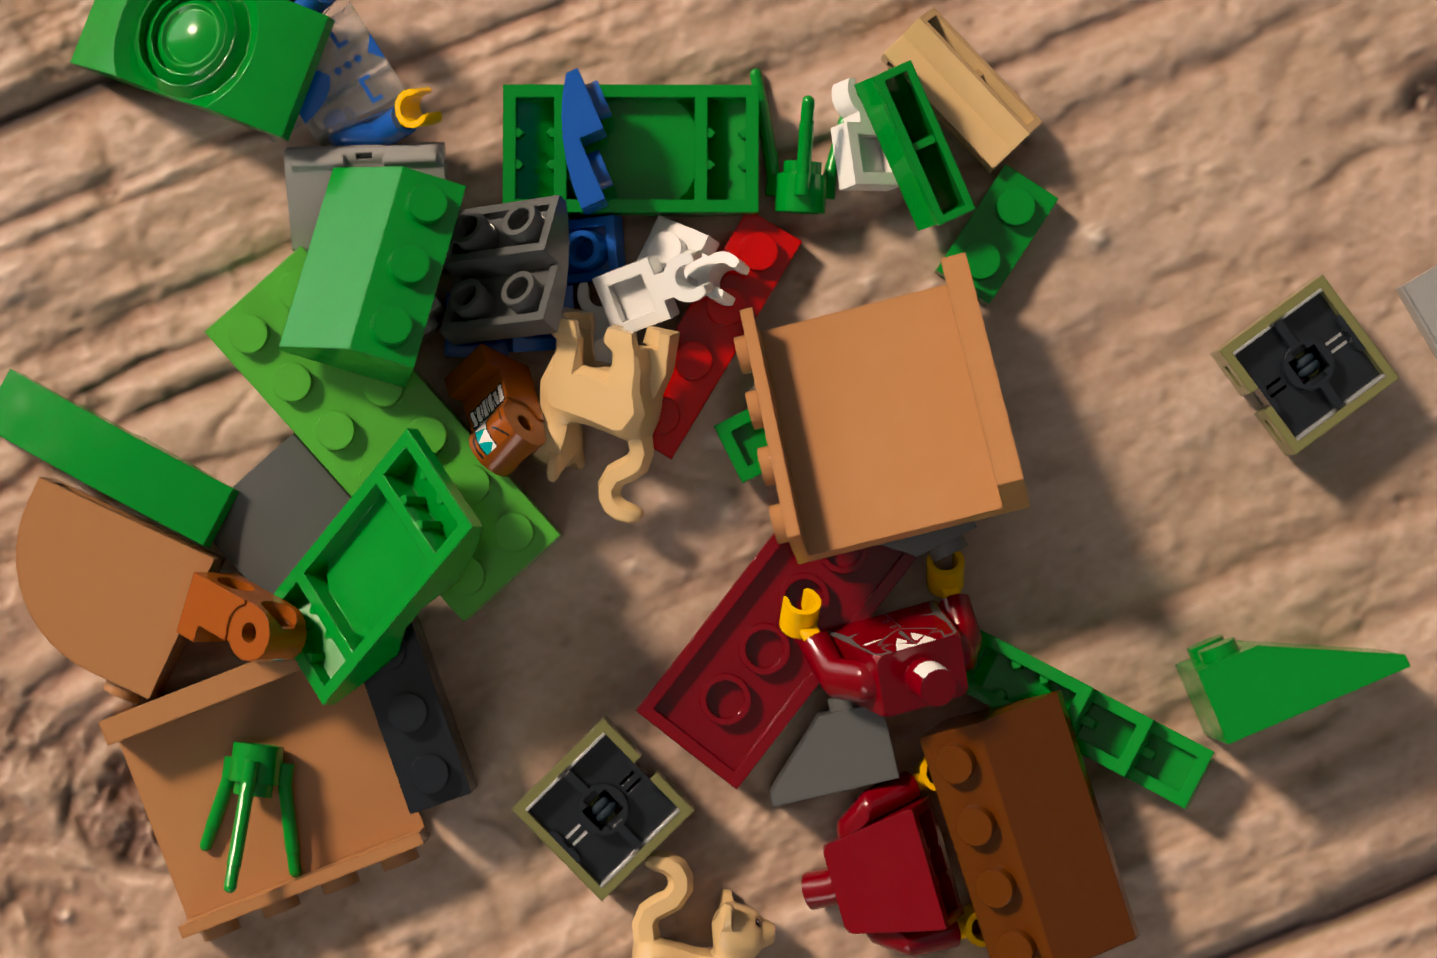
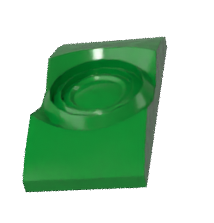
(214, 55)
(664, 149)
(378, 566)

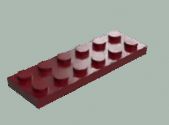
(745, 676)

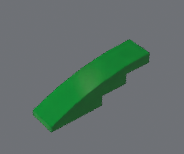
(113, 459)
(1103, 726)

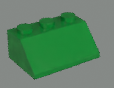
(373, 270)

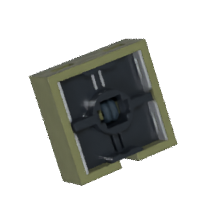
(1325, 349)
(585, 826)

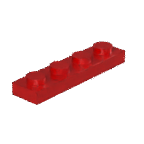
(710, 328)

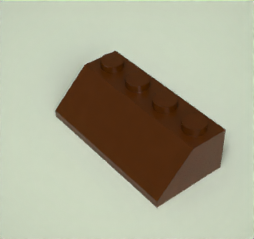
(1029, 831)

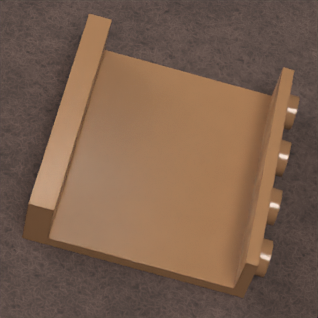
(881, 420)
(342, 790)

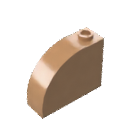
(106, 586)

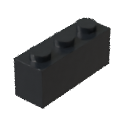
(420, 725)

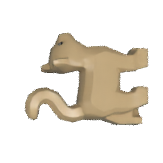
(611, 397)
(736, 928)

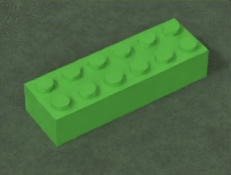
(356, 421)

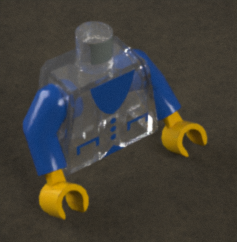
(355, 88)

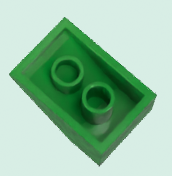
(1257, 684)

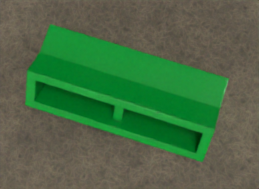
(914, 146)

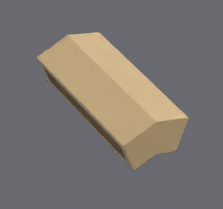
(964, 90)

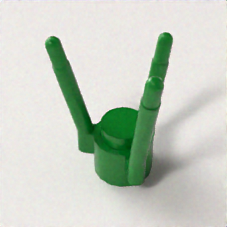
(800, 185)
(253, 773)

